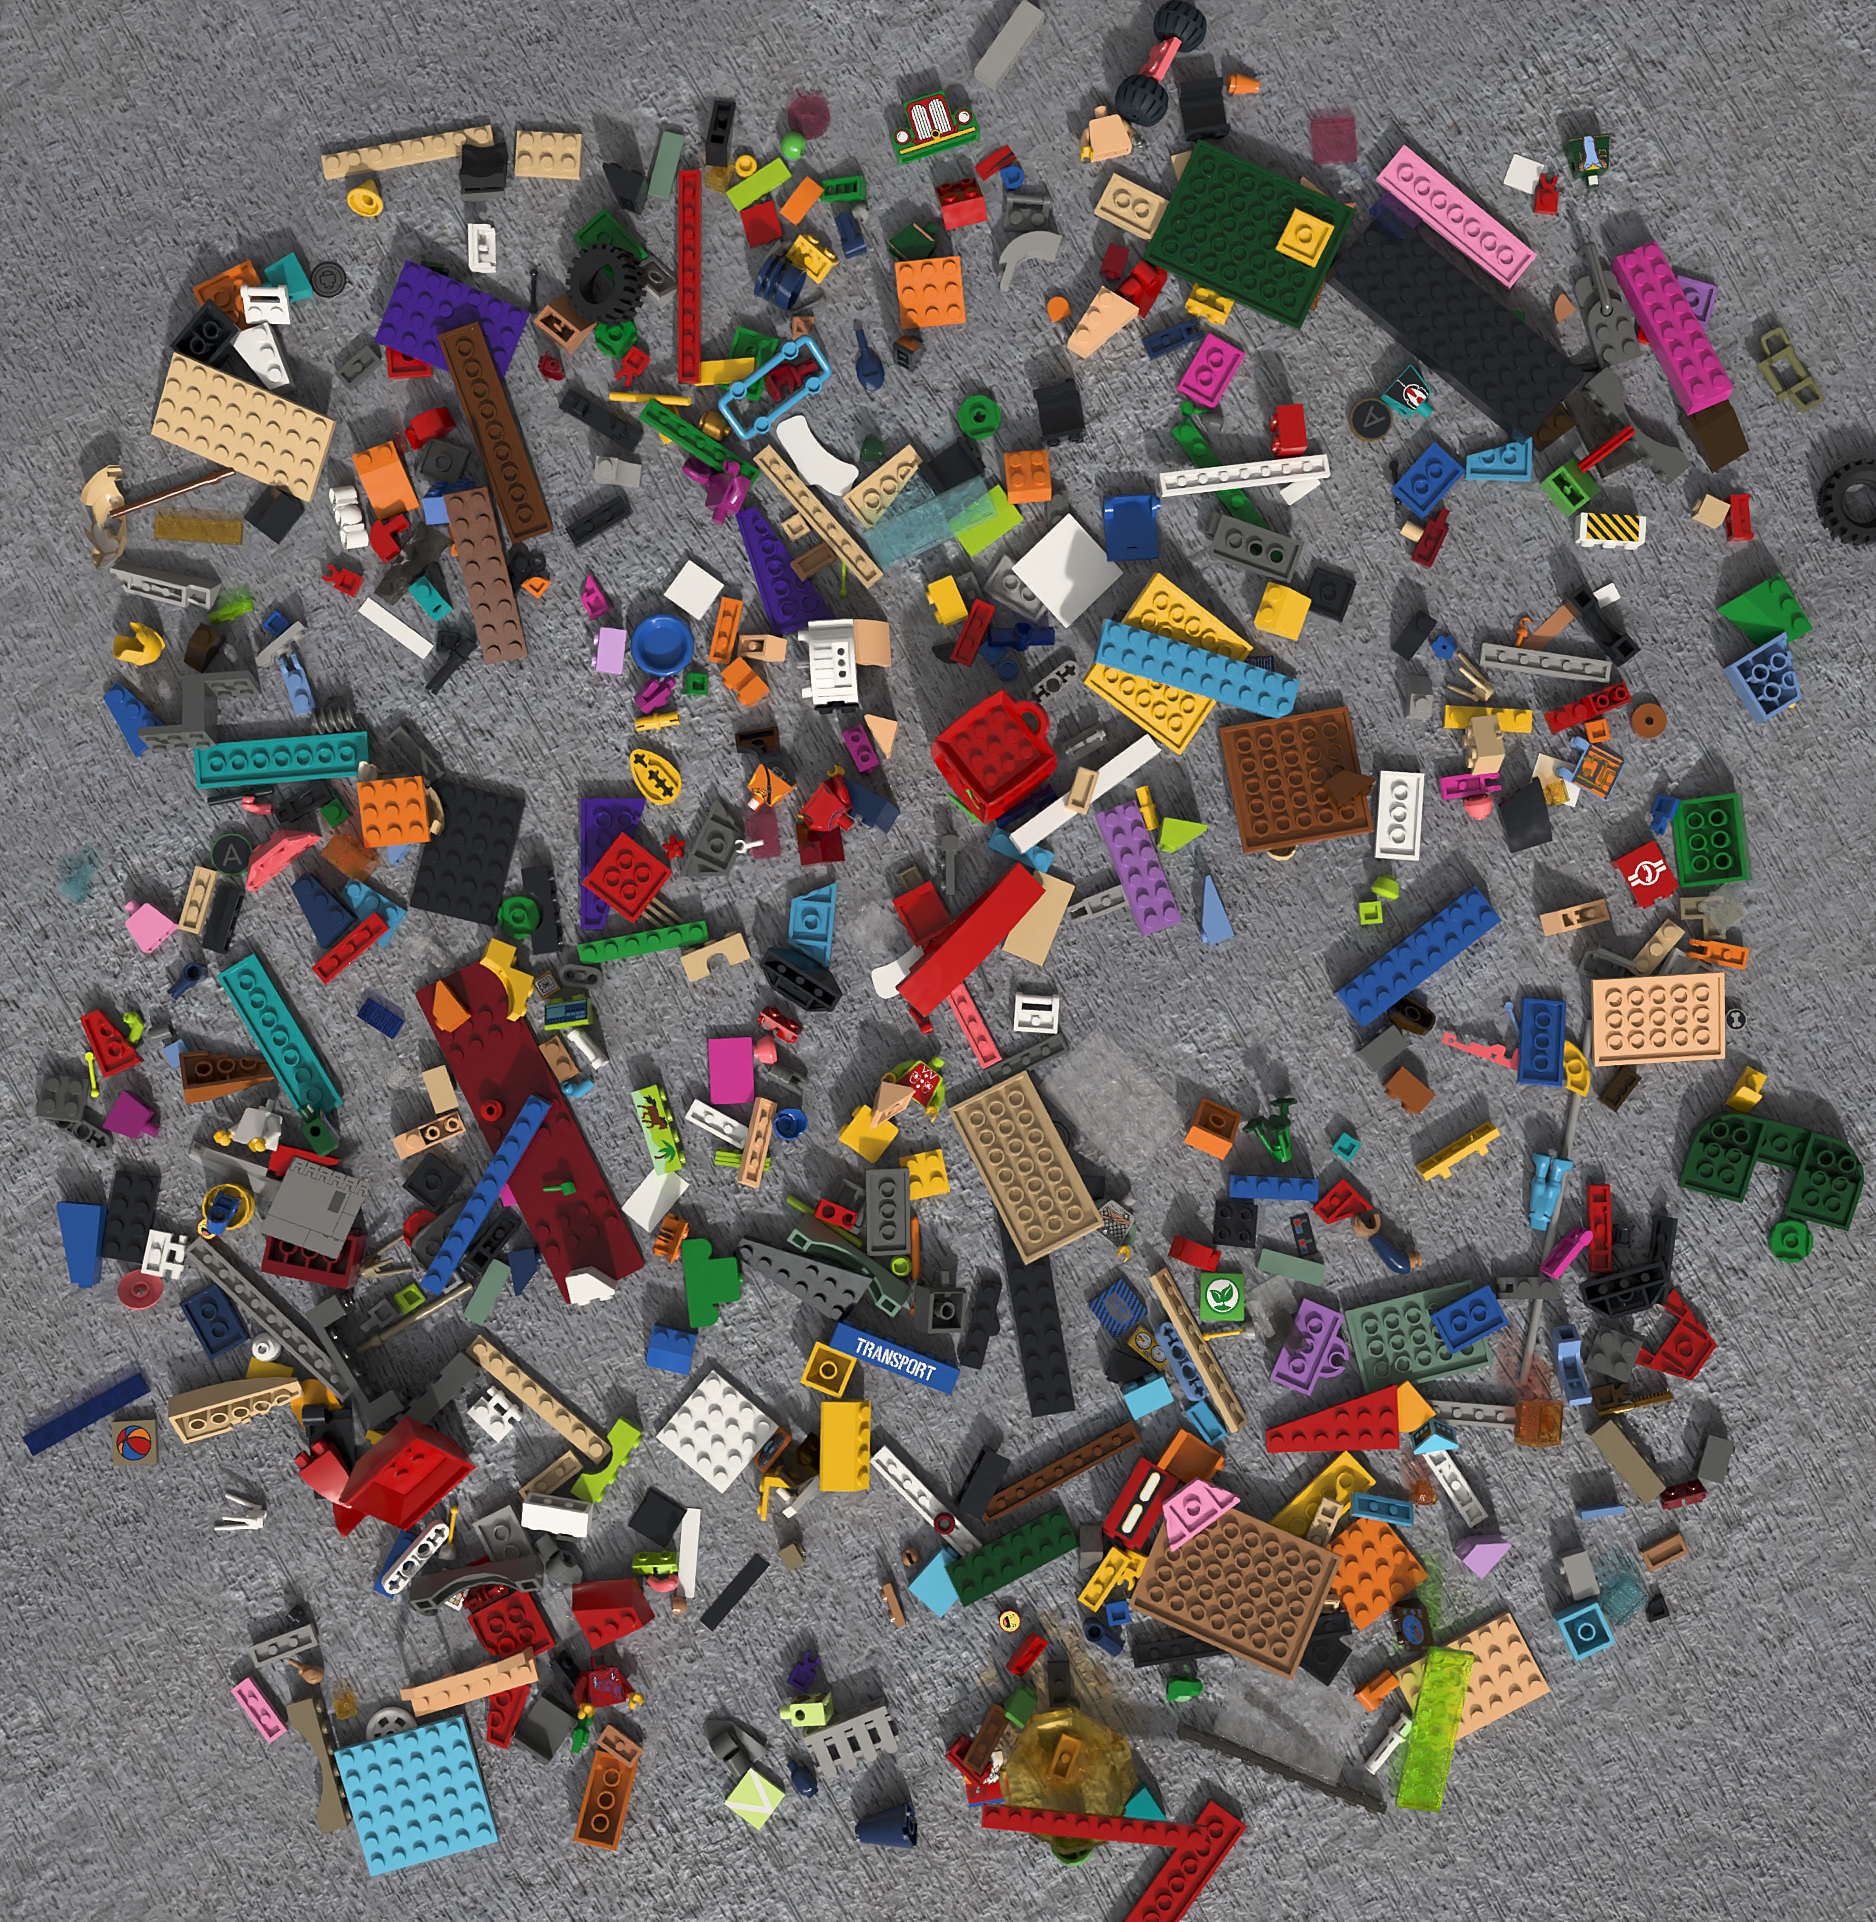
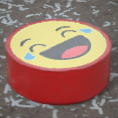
(203, 1232)
(1009, 1620)

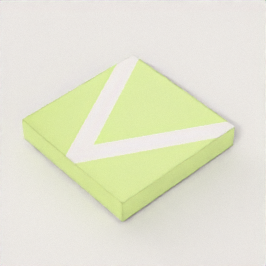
(755, 1798)

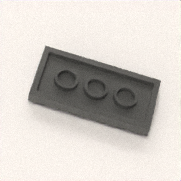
(887, 1211)

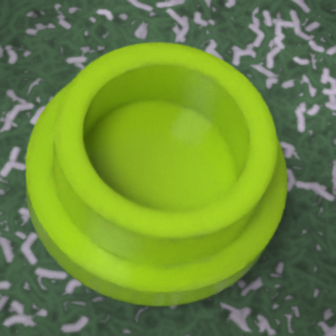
(900, 1265)

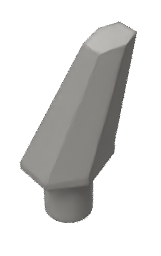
(778, 248)

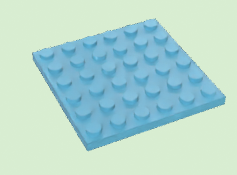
(416, 1795)

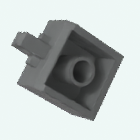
(940, 1306)

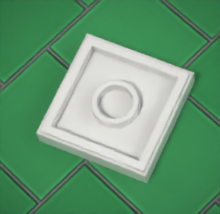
(694, 590)

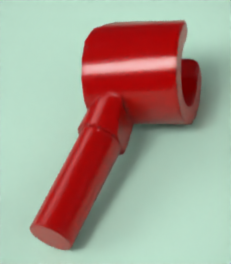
(925, 1027)

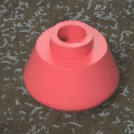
(1478, 806)
(766, 1050)

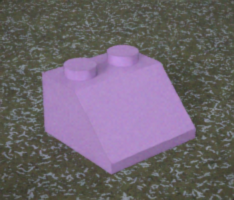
(1481, 1552)

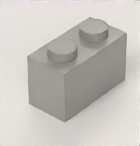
(1577, 1573)

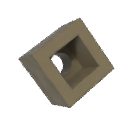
(792, 1554)

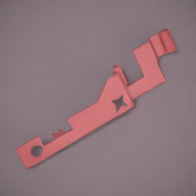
(1485, 1052)

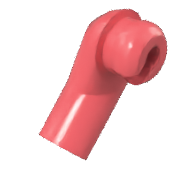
(257, 808)

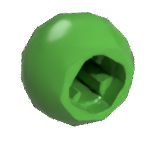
(793, 145)

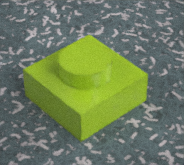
(1370, 912)

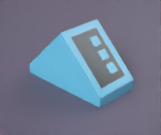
(1433, 1437)

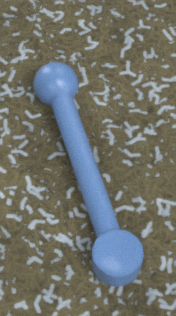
(1508, 1006)

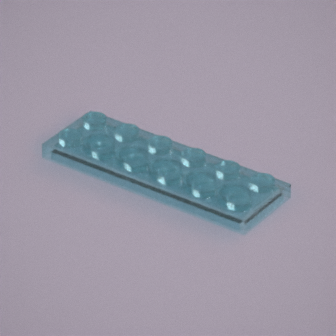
(930, 523)

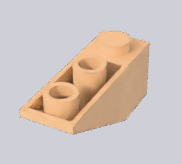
(428, 1135)

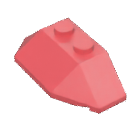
(276, 855)

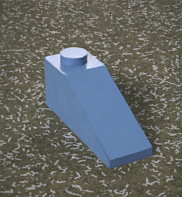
(1213, 918)

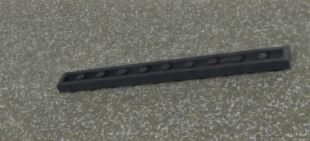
(1193, 1648)

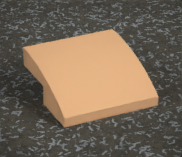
(872, 642)

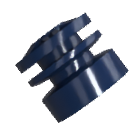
(776, 280)

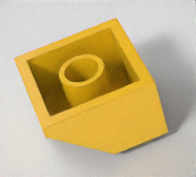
(828, 1369)

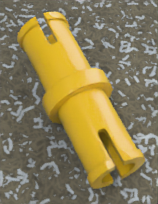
(657, 721)
(1147, 807)

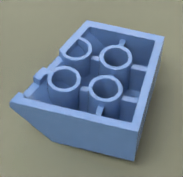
(1765, 679)

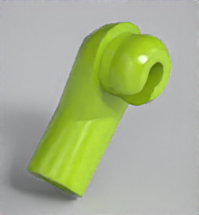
(135, 1024)

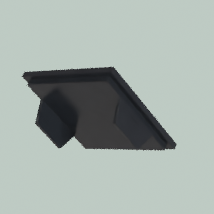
(657, 1518)

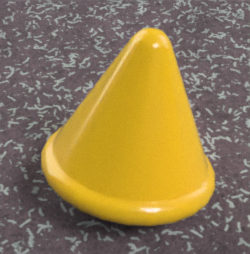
(365, 199)

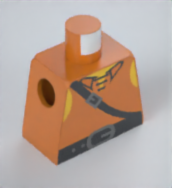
(769, 786)

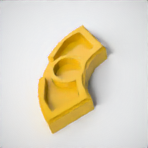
(1577, 1069)

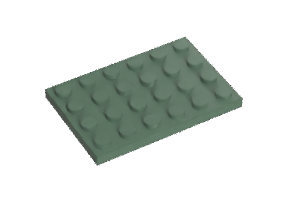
(1400, 1342)

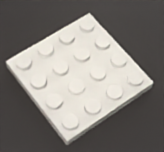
(717, 1431)

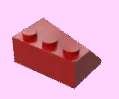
(609, 1609)

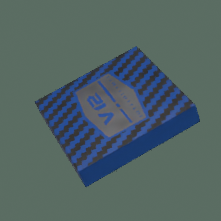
(1117, 1308)

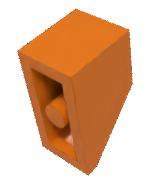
(448, 1008)

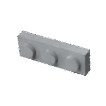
(284, 1645)

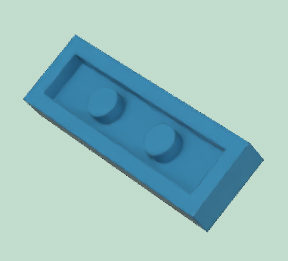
(1035, 857)
(1381, 1509)

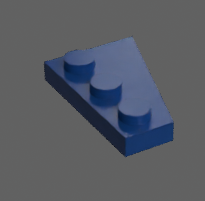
(130, 715)

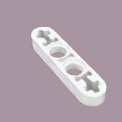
(412, 1554)

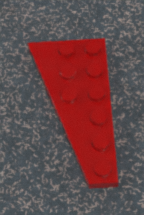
(1353, 1424)

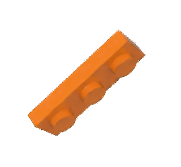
(726, 631)

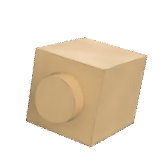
(1710, 511)

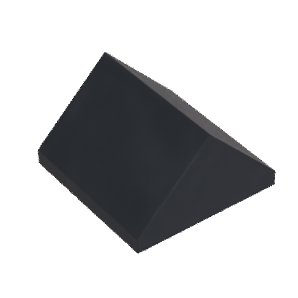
(274, 514)

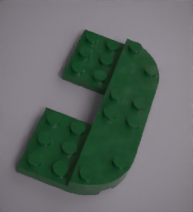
(1730, 1143)

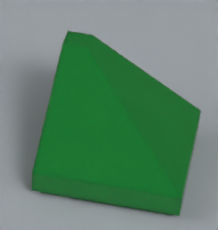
(696, 684)

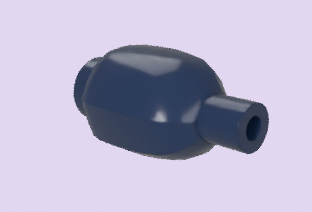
(803, 1780)

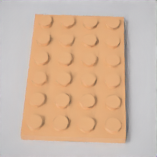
(1658, 1018)
(1500, 1677)

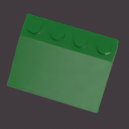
(1711, 841)

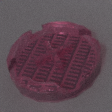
(809, 117)

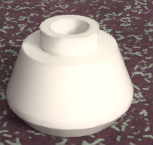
(270, 1347)

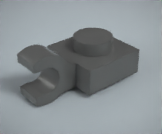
(381, 1314)

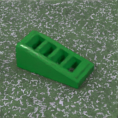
(852, 196)

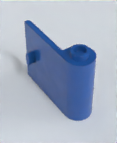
(1131, 524)

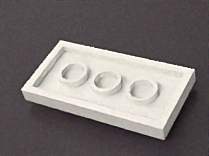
(1399, 815)

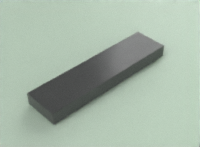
(1026, 1059)

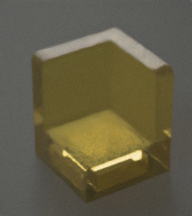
(720, 179)

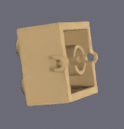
(1483, 745)

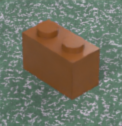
(1407, 1090)

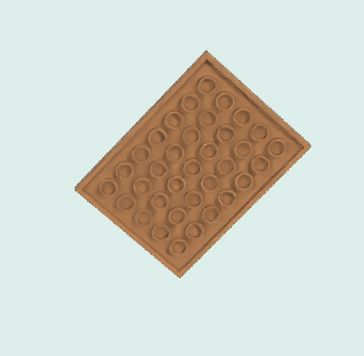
(1240, 1588)

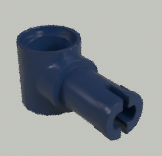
(187, 980)

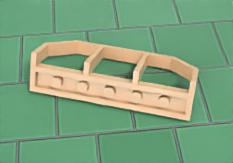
(473, 1684)

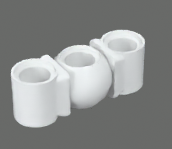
(348, 517)

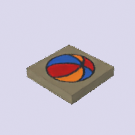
(135, 1442)

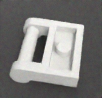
(266, 310)
(1033, 1019)
(590, 1049)

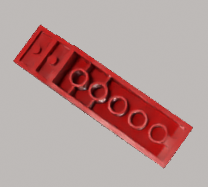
(969, 939)

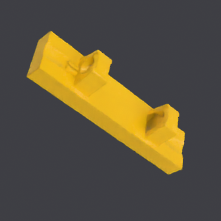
(1458, 1150)

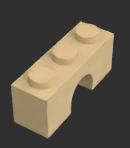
(697, 961)

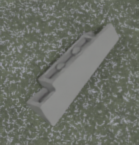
(167, 586)
(237, 1168)

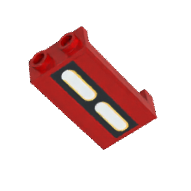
(1139, 1503)

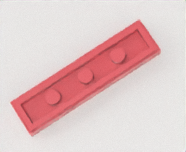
(973, 1026)

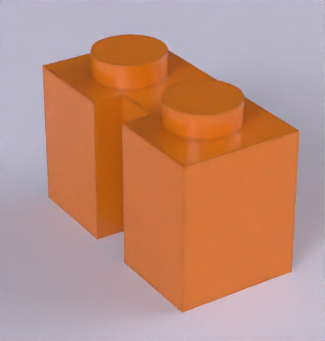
(744, 682)

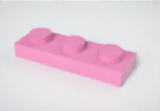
(259, 1709)

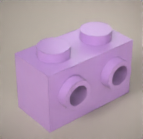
(609, 650)

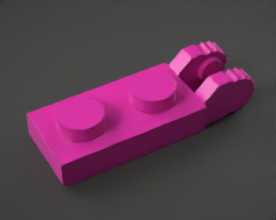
(1466, 785)
(1566, 1252)

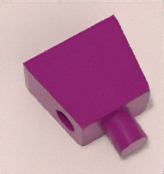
(132, 1117)

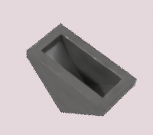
(1090, 1546)

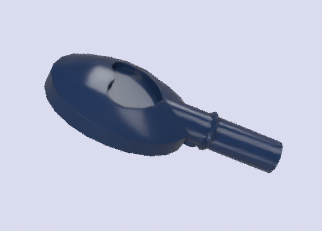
(868, 367)

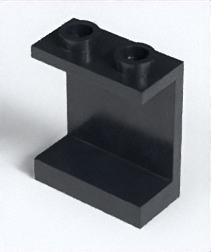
(1203, 109)
(1060, 413)
(952, 467)

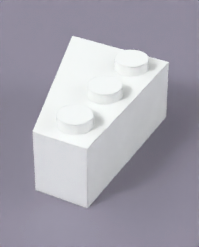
(264, 355)

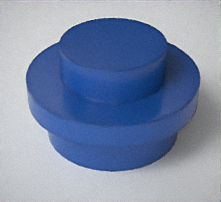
(1007, 670)

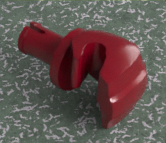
(787, 375)

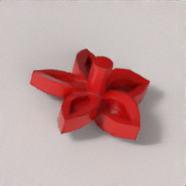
(673, 848)

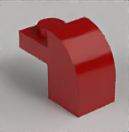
(429, 425)
(383, 537)
(1194, 1253)

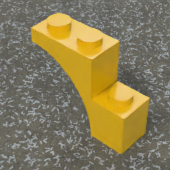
(501, 959)

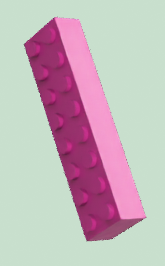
(1671, 328)

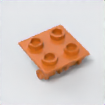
(679, 1231)

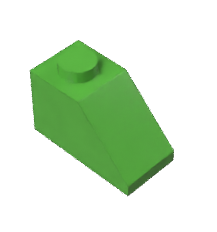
(1021, 1705)

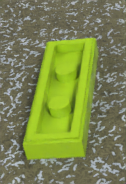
(758, 184)

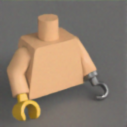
(1108, 137)

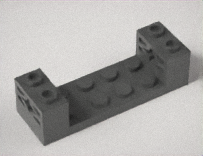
(322, 1320)

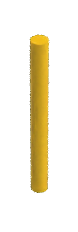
(639, 397)

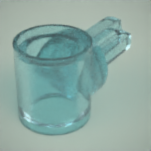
(75, 887)

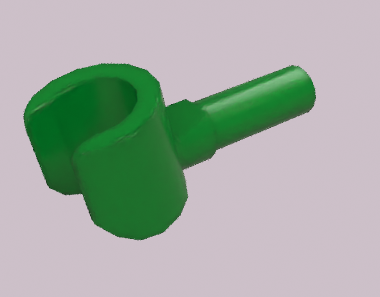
(1188, 410)
(567, 1188)

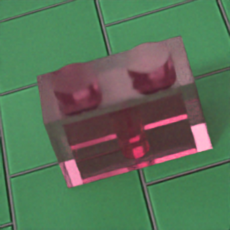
(766, 828)

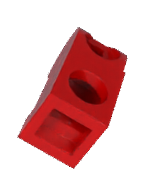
(835, 1213)

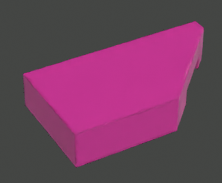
(593, 599)

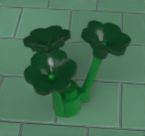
(1277, 1124)

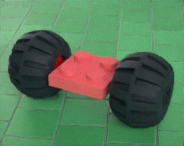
(1179, 29)

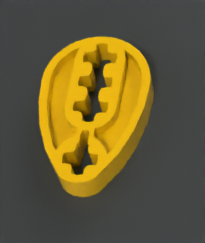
(666, 771)

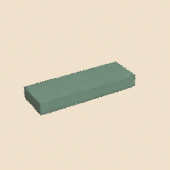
(666, 165)
(1291, 1266)
(487, 1292)

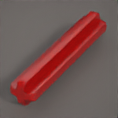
(1604, 449)

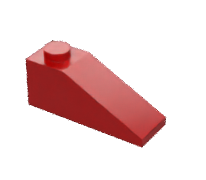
(284, 1154)

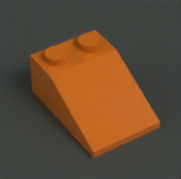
(386, 480)

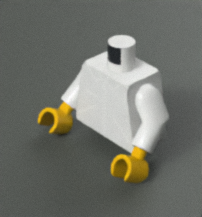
(256, 1129)

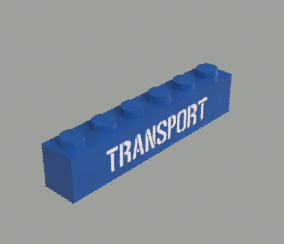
(894, 1356)

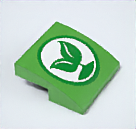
(1221, 1297)

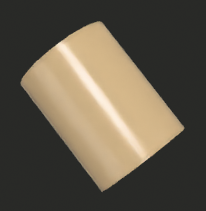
(1412, 531)

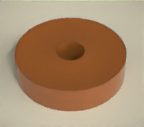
(1657, 717)

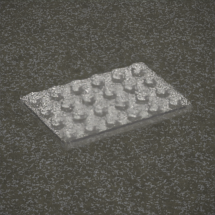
(1113, 1102)
(1289, 1720)

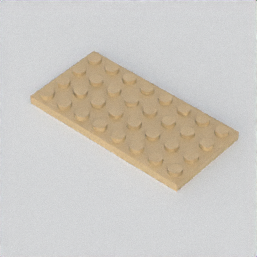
(243, 426)
(1026, 1167)

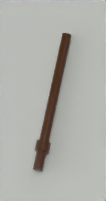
(211, 478)

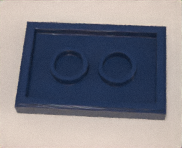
(214, 1321)

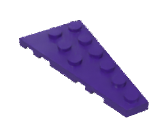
(600, 824)

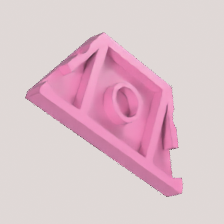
(1194, 1509)

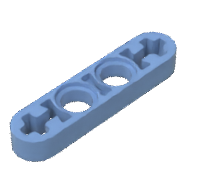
(1178, 1363)

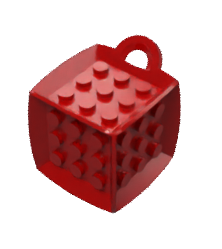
(995, 754)

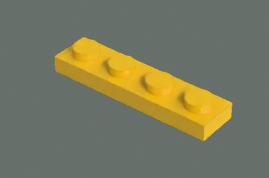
(1509, 719)

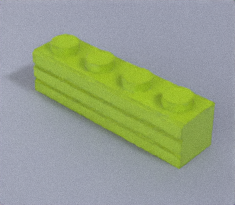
(734, 1158)

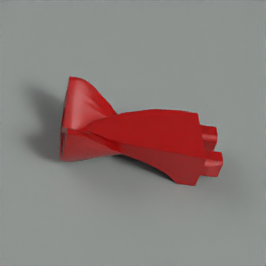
(328, 1476)

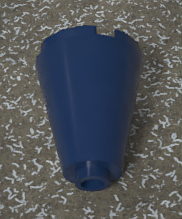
(889, 1827)

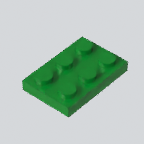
(607, 230)
(748, 345)

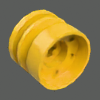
(245, 1210)

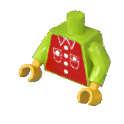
(924, 1080)

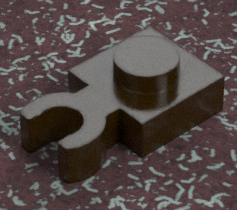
(1607, 1396)

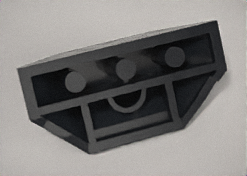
(800, 980)
(1625, 1289)

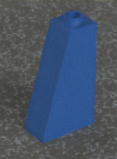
(83, 1238)

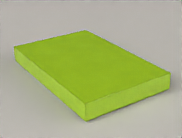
(983, 535)

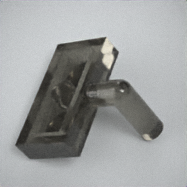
(1286, 1333)

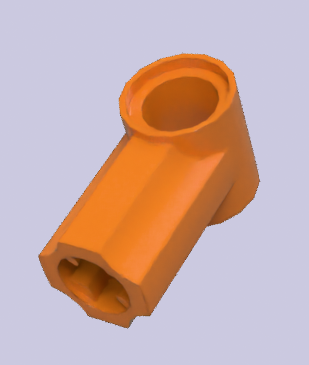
(1372, 1692)

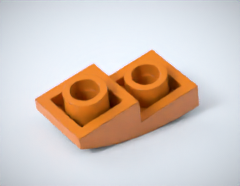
(801, 200)

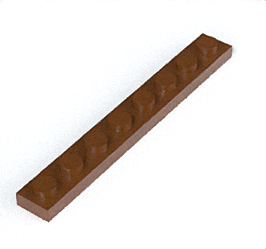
(1061, 1470)

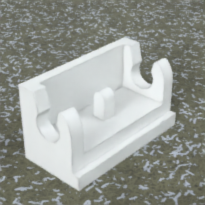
(482, 248)

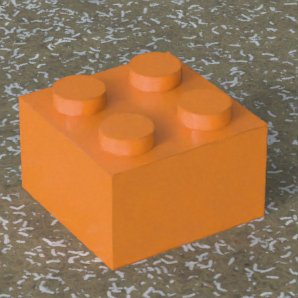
(1027, 476)

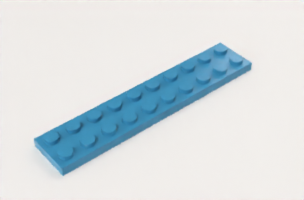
(1195, 670)

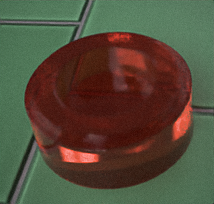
(400, 443)

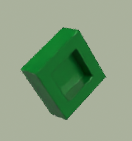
(335, 813)

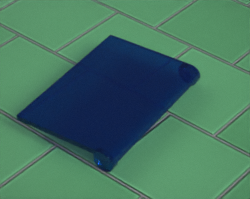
(1400, 213)

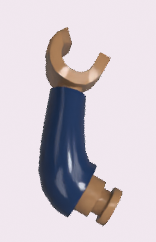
(1394, 1259)

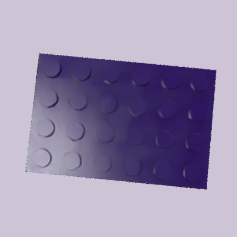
(434, 304)

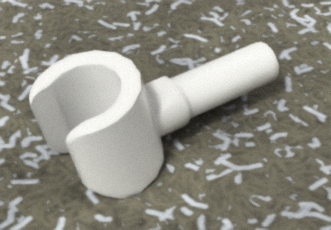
(749, 844)

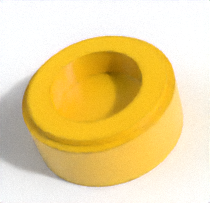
(745, 166)

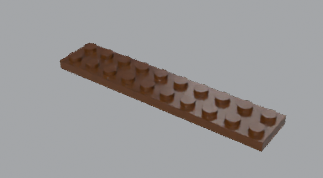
(495, 433)

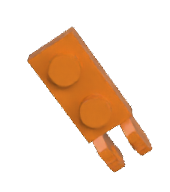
(1720, 953)

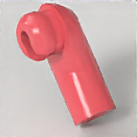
(663, 1585)

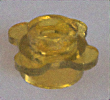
(339, 1705)

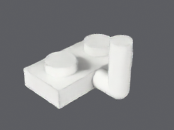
(795, 1502)

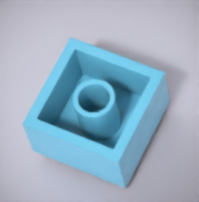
(1146, 1394)
(1583, 1628)

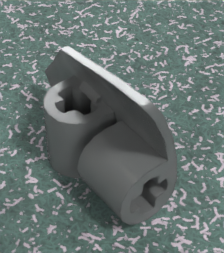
(557, 1562)
(733, 1745)

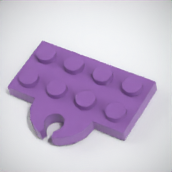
(1319, 1329)

